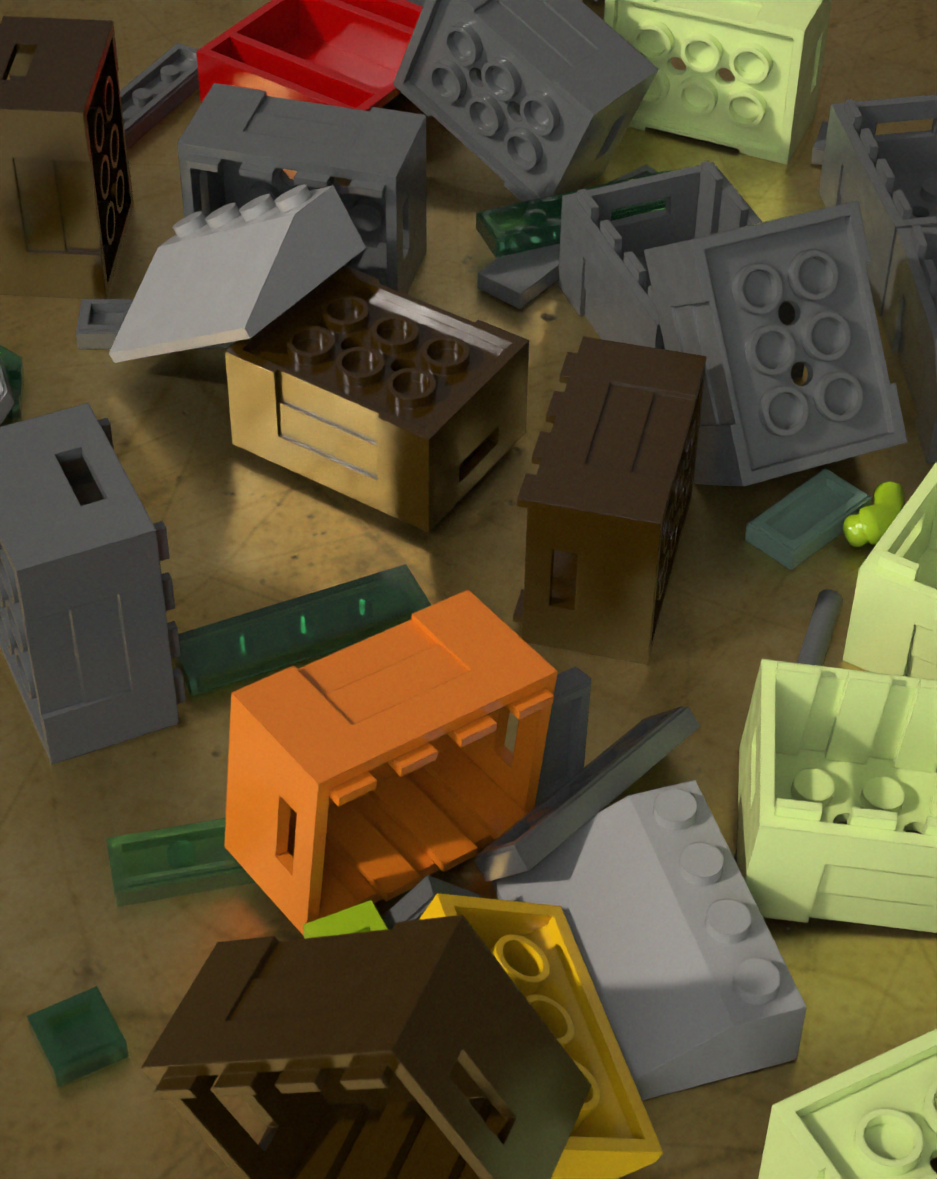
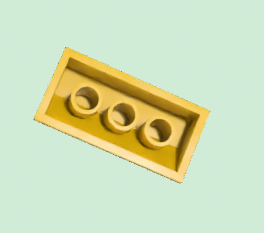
(547, 967)

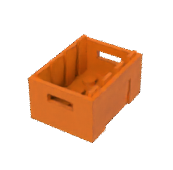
(385, 759)

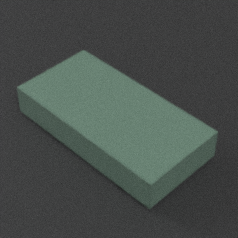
(806, 519)

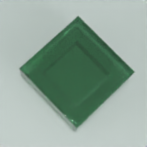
(77, 1036)

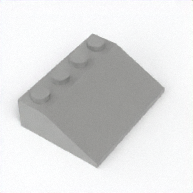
(236, 271)
(670, 941)

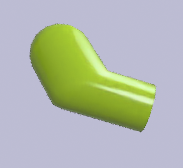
(876, 518)

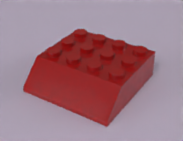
(314, 51)

